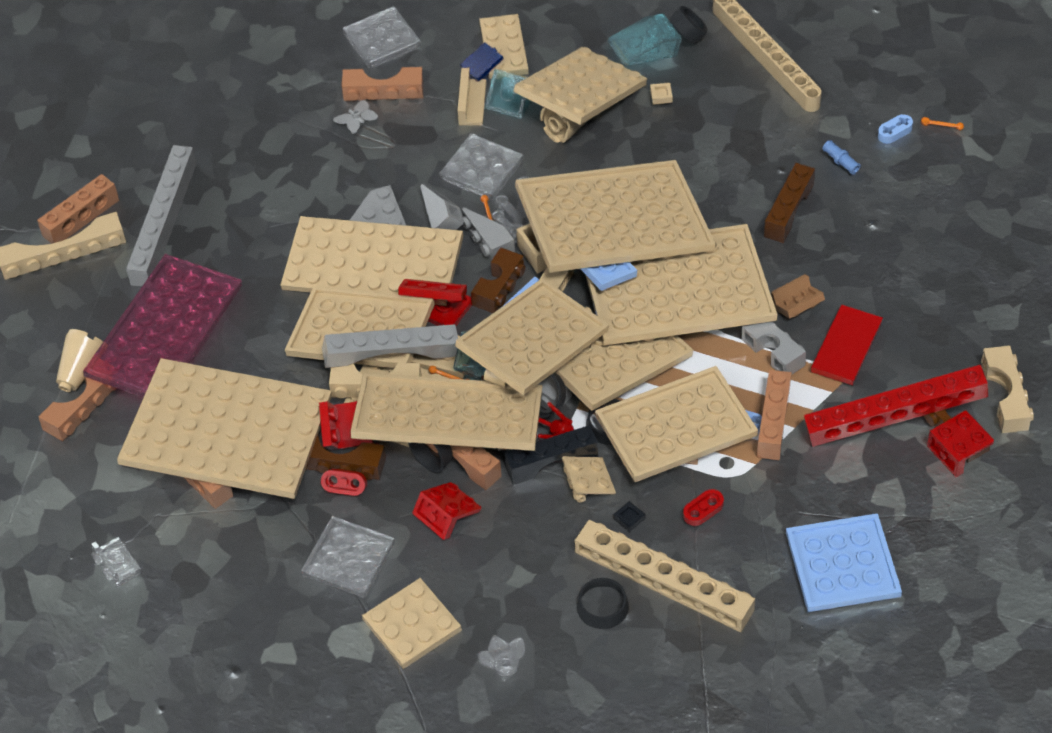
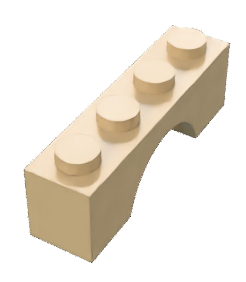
(1001, 367)
(347, 380)

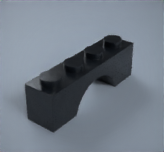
(525, 464)

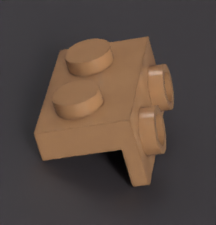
(796, 297)

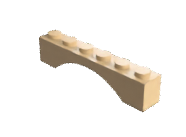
(99, 235)

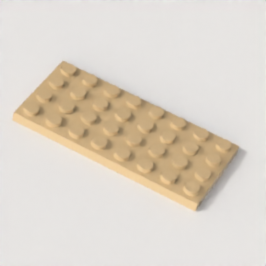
(368, 256)
(446, 412)

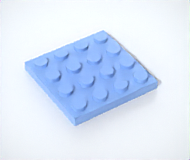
(843, 562)

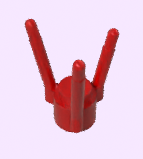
(557, 426)

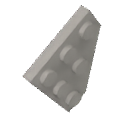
(379, 207)

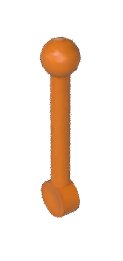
(926, 121)
(484, 198)
(432, 369)

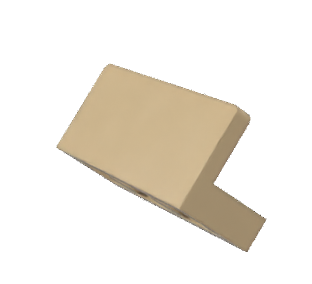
(471, 99)

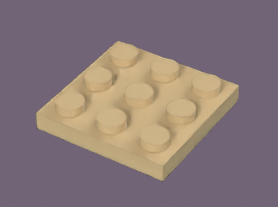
(411, 623)

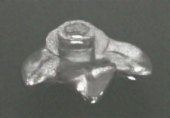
(503, 653)

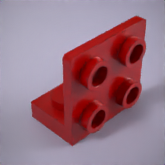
(337, 425)
(958, 441)
(442, 507)

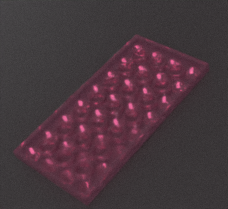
(163, 321)

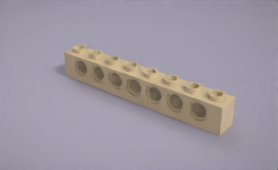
(670, 585)

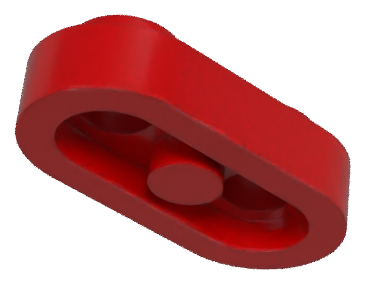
(344, 482)
(701, 507)

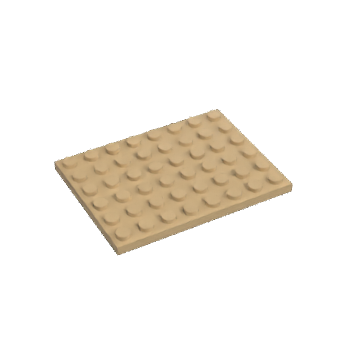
(614, 215)
(688, 292)
(225, 428)

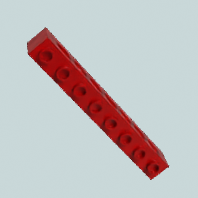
(896, 405)

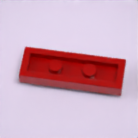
(436, 290)

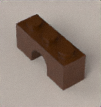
(492, 294)

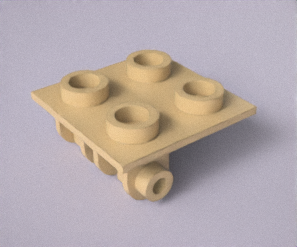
(587, 476)

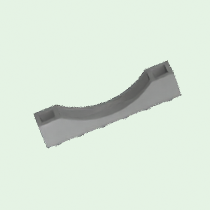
(352, 347)

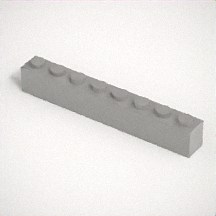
(161, 214)

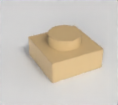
(661, 93)

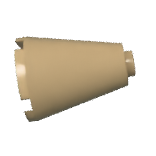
(557, 126)
(75, 356)

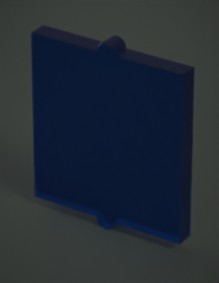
(482, 61)

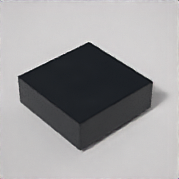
(629, 516)

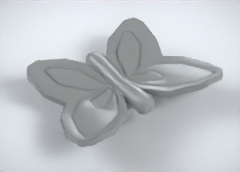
(358, 115)

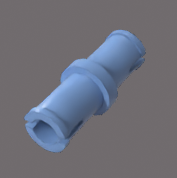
(841, 157)

